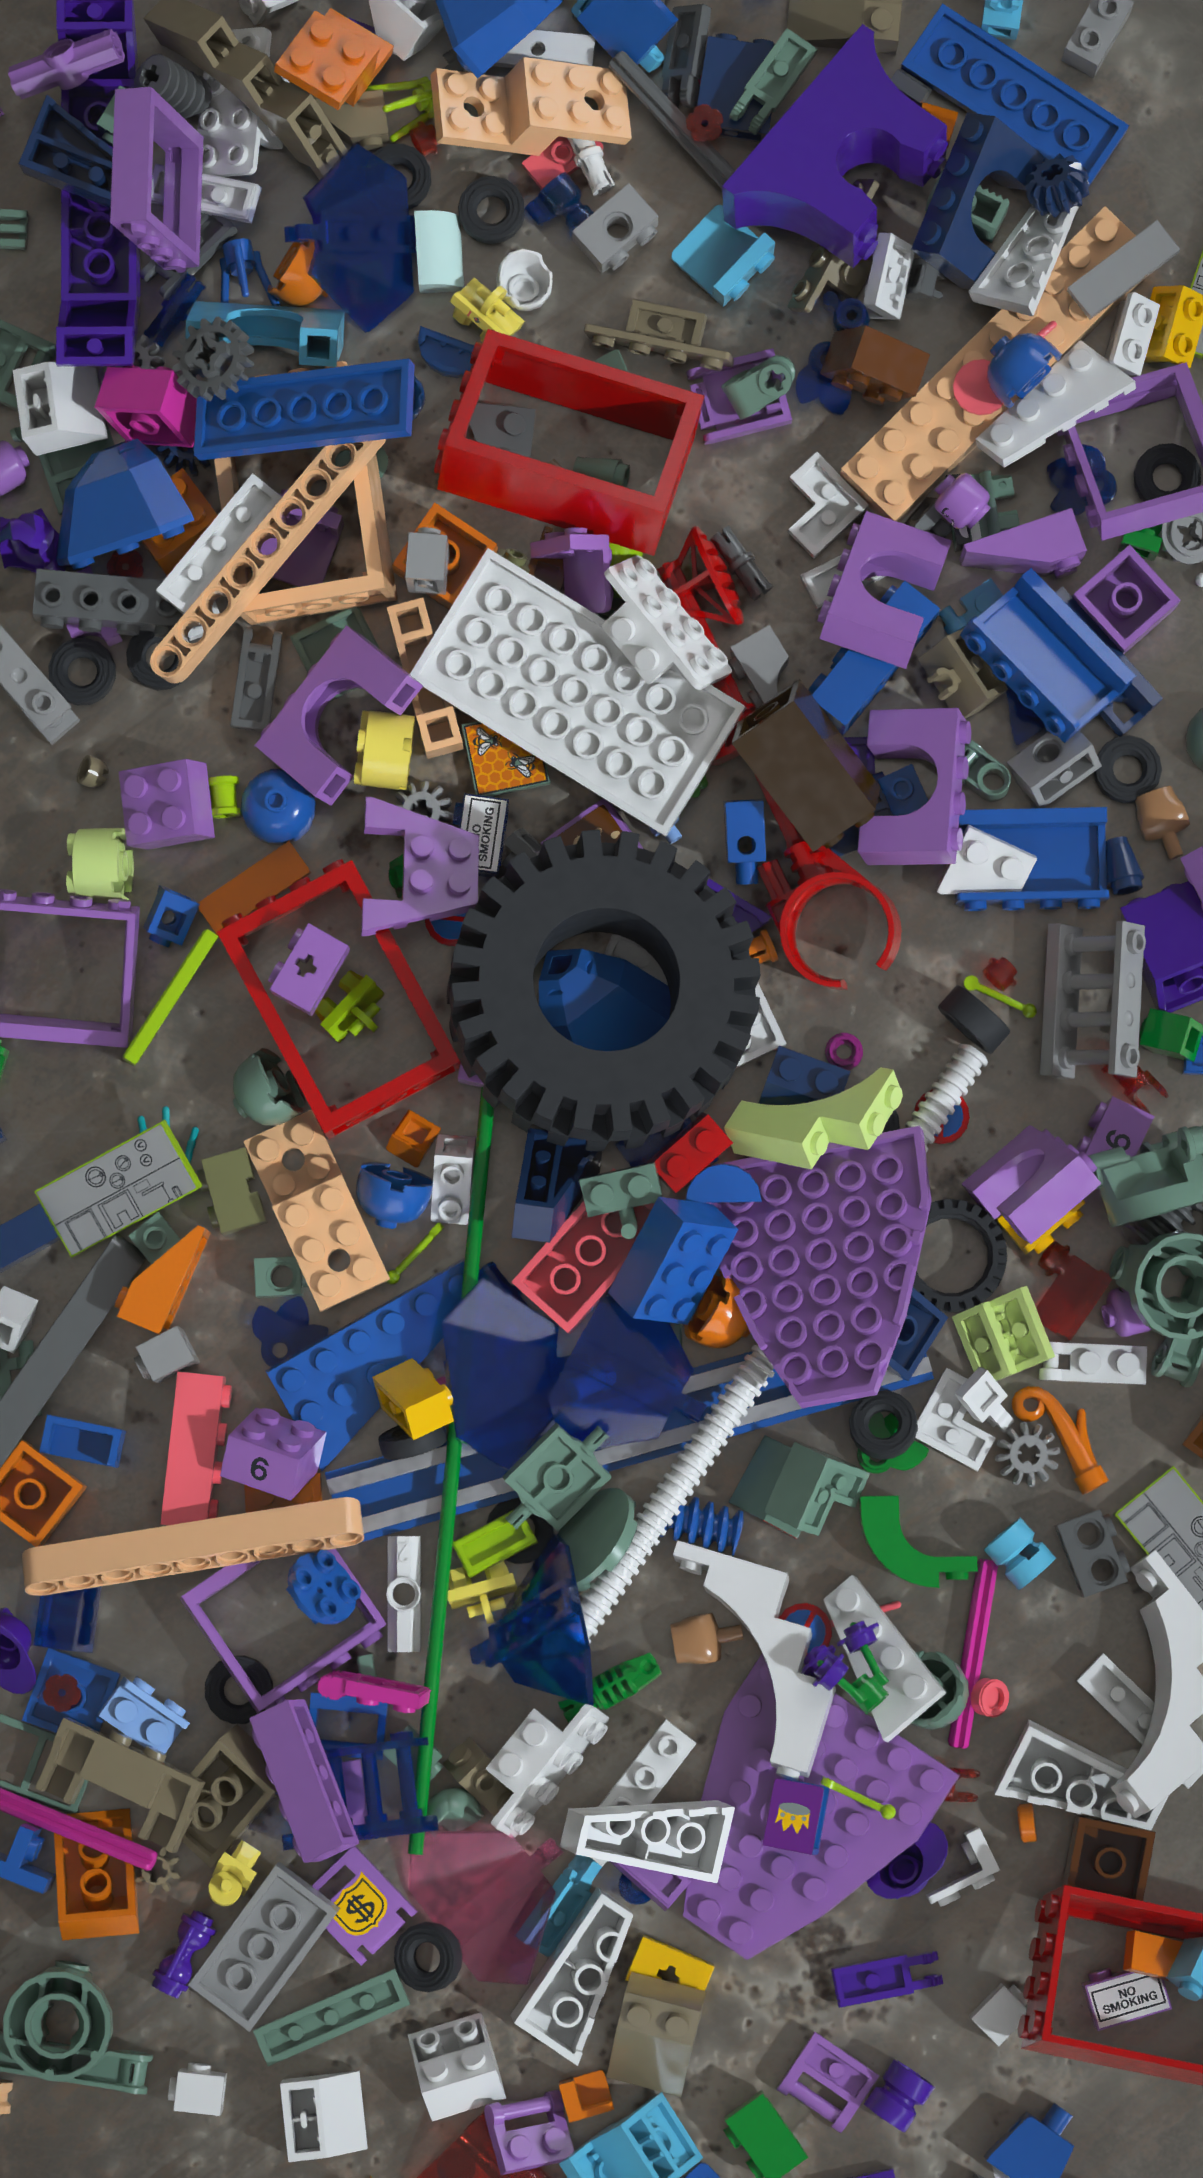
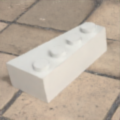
(1066, 1776)
(660, 1837)
(570, 1985)

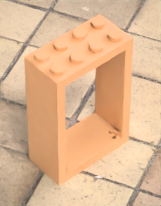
(373, 587)

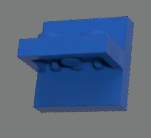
(16, 1864)

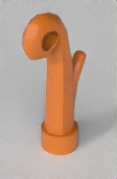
(1073, 1438)

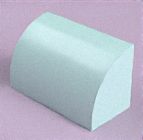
(439, 251)

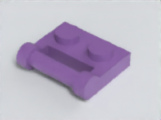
(835, 2071)
(531, 2145)

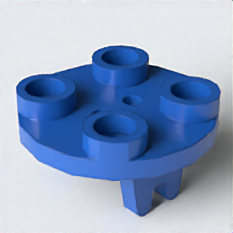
(322, 1588)

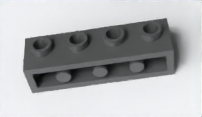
(102, 602)

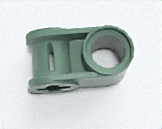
(754, 388)
(981, 765)

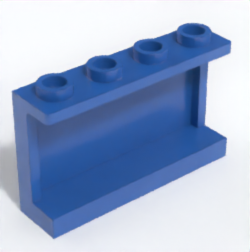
(1047, 656)
(1068, 854)

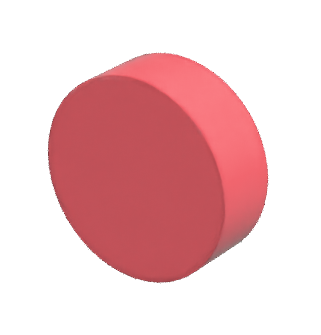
(989, 1697)

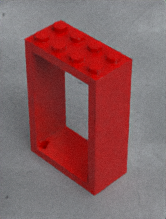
(552, 491)
(334, 1120)
(1046, 1956)

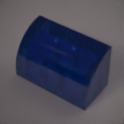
(68, 1620)

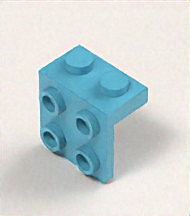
(722, 256)

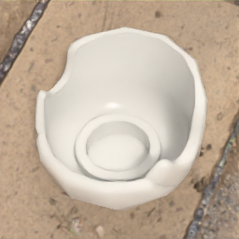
(525, 279)

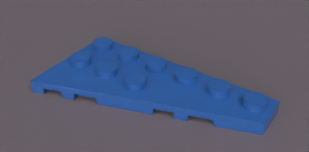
(333, 1377)

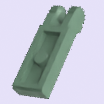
(775, 78)

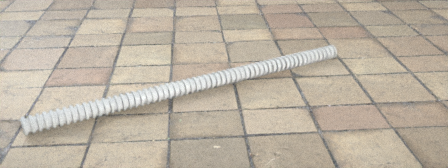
(746, 1385)

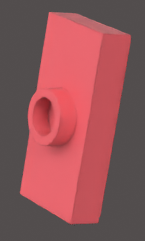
(552, 162)

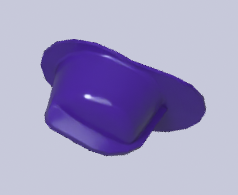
(16, 1668)
(913, 1867)

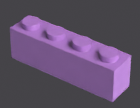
(303, 1781)

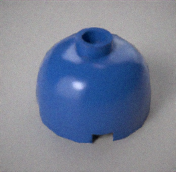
(1019, 365)
(277, 807)
(392, 1194)

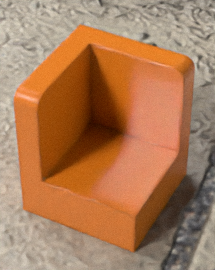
(586, 2095)

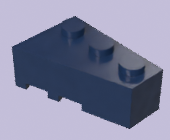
(68, 155)
(550, 1184)

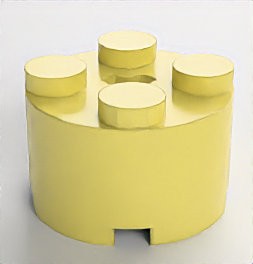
(384, 750)

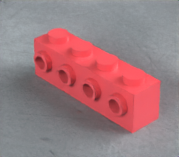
(194, 1448)

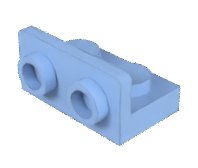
(142, 1716)

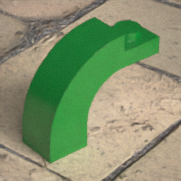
(887, 1543)

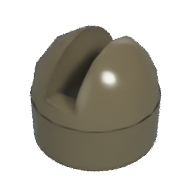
(91, 772)

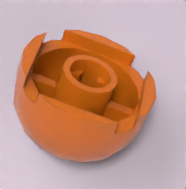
(294, 282)
(718, 1317)

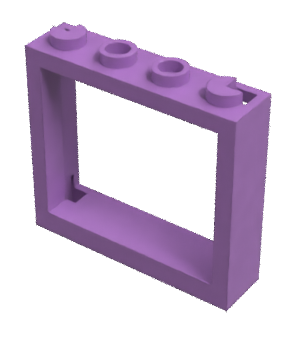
(138, 121)
(1149, 388)
(77, 1030)
(306, 1676)

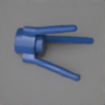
(240, 260)

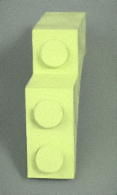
(802, 1131)

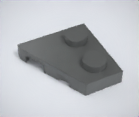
(504, 427)

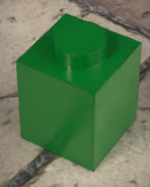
(1171, 1034)

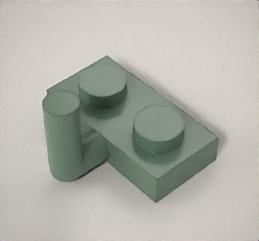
(621, 1192)

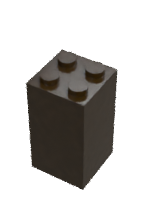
(807, 766)

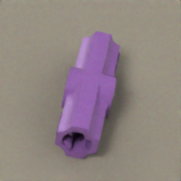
(66, 64)

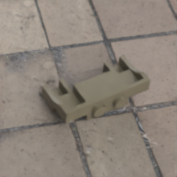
(127, 1771)

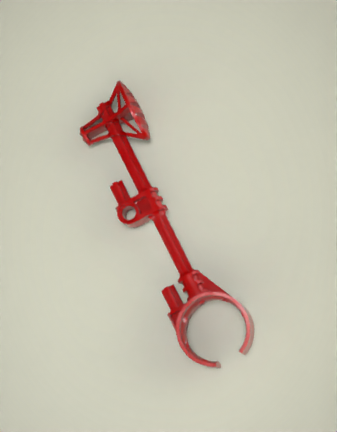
(816, 868)

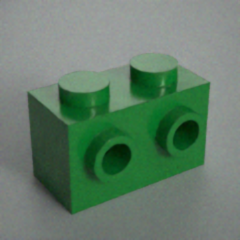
(764, 2137)

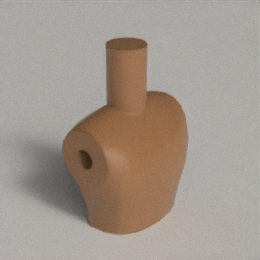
(1161, 817)
(699, 1638)

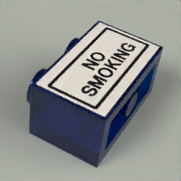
(488, 819)

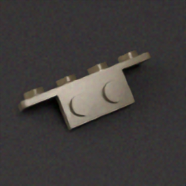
(830, 270)
(664, 331)

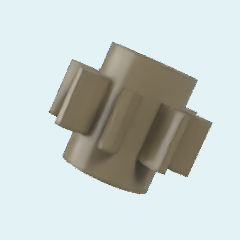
(163, 1879)

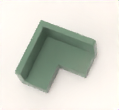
(811, 1485)

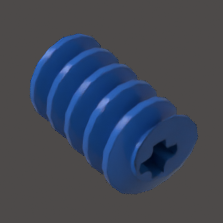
(707, 1525)

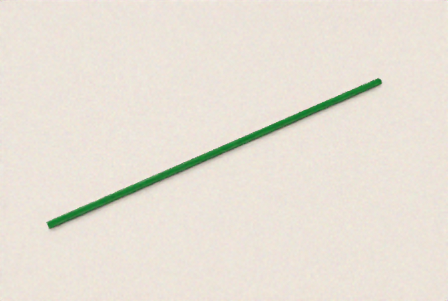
(450, 1484)

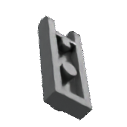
(213, 234)
(255, 682)

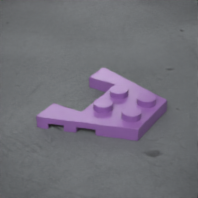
(437, 868)

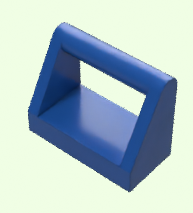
(349, 1704)

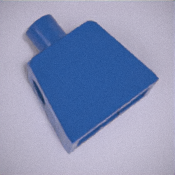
(741, 820)
(1033, 2146)

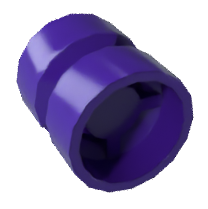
(899, 2095)

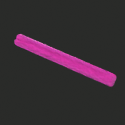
(974, 1646)
(77, 1830)

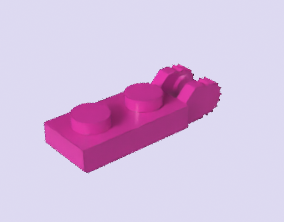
(372, 1690)

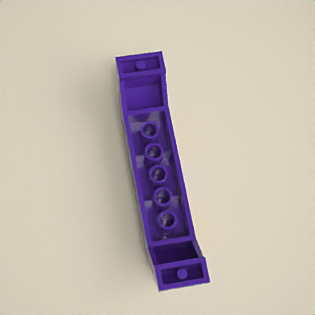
(97, 261)

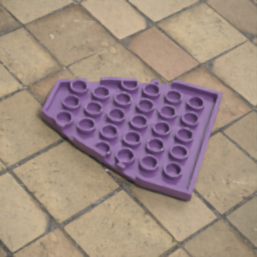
(831, 1262)
(776, 1891)

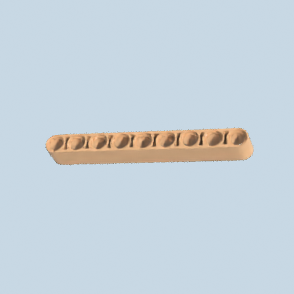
(263, 566)
(192, 1546)

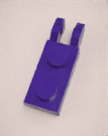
(881, 1978)

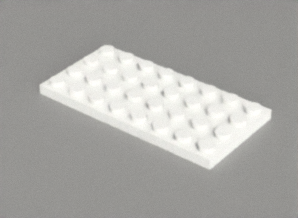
(568, 695)

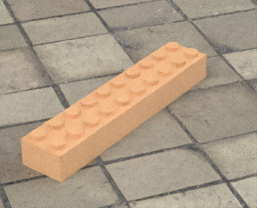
(931, 429)

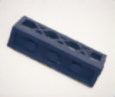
(1138, 696)

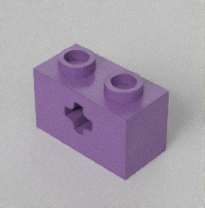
(327, 958)

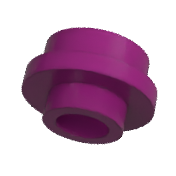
(848, 1040)

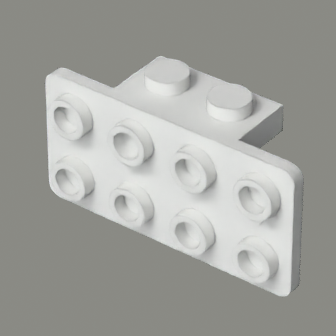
(229, 127)
(657, 630)
(538, 1760)

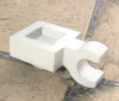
(982, 1399)

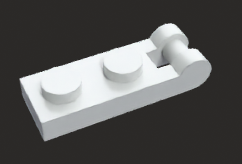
(1097, 1364)

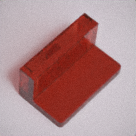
(1072, 1298)

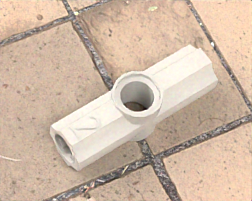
(404, 1620)

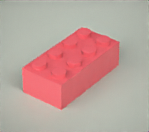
(578, 1265)

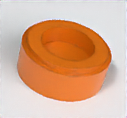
(1027, 1822)

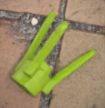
(420, 97)

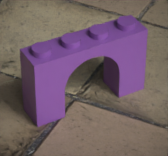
(856, 617)
(293, 735)
(932, 831)
(1033, 1182)

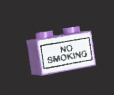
(1123, 1997)

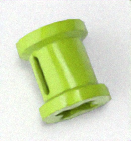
(224, 797)

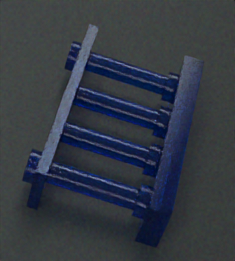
(376, 1822)

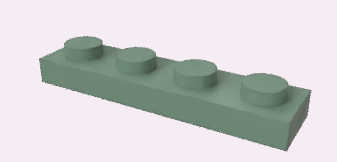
(331, 2017)

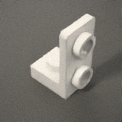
(452, 1179)
(976, 1851)

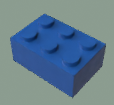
(673, 1260)

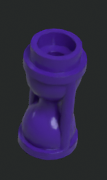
(176, 1969)

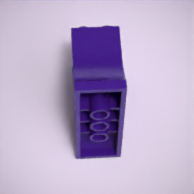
(840, 121)

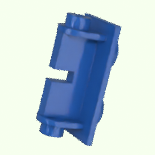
(903, 791)

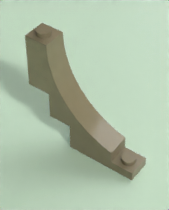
(250, 75)

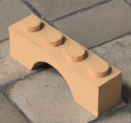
(433, 715)

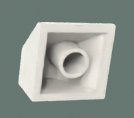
(406, 24)

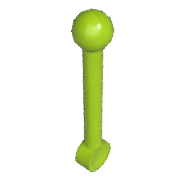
(972, 983)
(395, 1274)
(887, 1810)

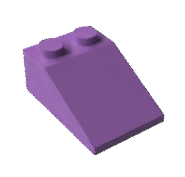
(1045, 545)

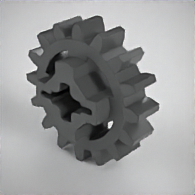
(215, 359)

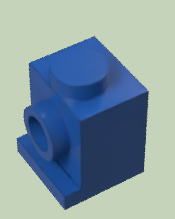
(184, 913)

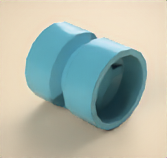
(1006, 1548)

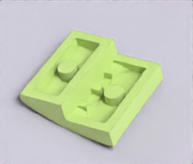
(1004, 1334)

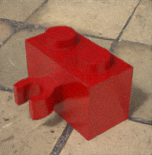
(690, 1152)

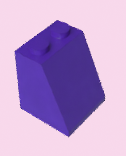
(1172, 944)

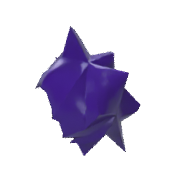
(29, 542)

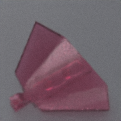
(488, 1897)

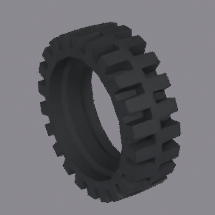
(996, 1256)

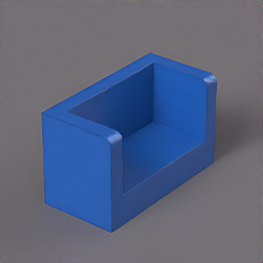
(82, 1441)

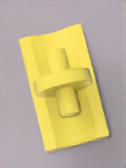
(485, 309)
(464, 1593)
(233, 1875)

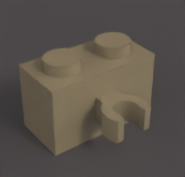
(961, 675)

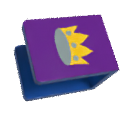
(796, 1816)

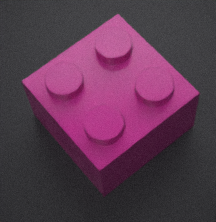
(148, 406)

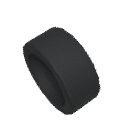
(974, 1019)

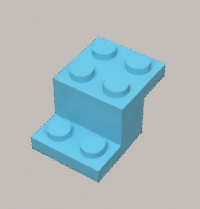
(638, 2146)

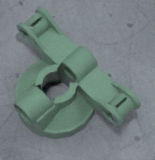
(1155, 1181)
(1179, 1319)
(87, 2058)

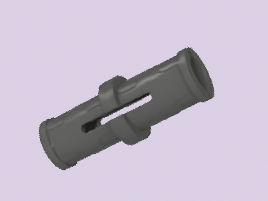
(741, 563)

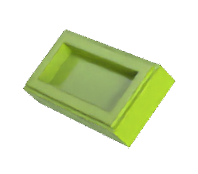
(492, 1544)

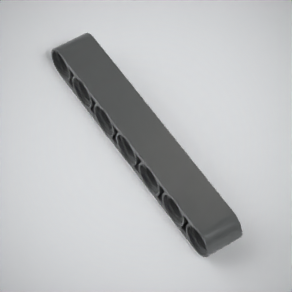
(65, 1340)

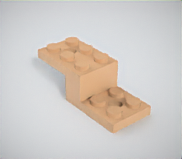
(530, 106)
(316, 1210)

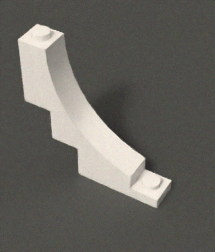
(755, 1598)
(1171, 1746)

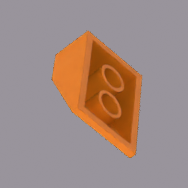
(159, 1289)
(94, 1888)

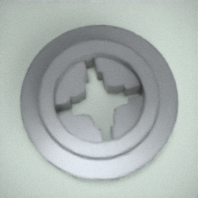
(1191, 551)

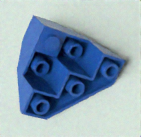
(490, 28)
(116, 503)
(601, 999)

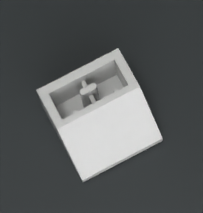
(58, 406)
(456, 2066)
(323, 2115)

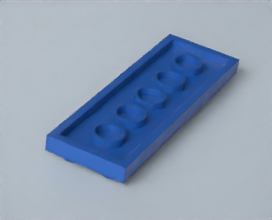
(999, 82)
(308, 410)

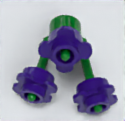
(830, 1669)

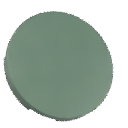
(600, 1534)

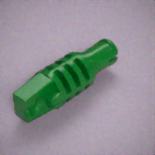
(617, 1684)

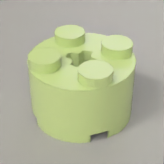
(100, 864)

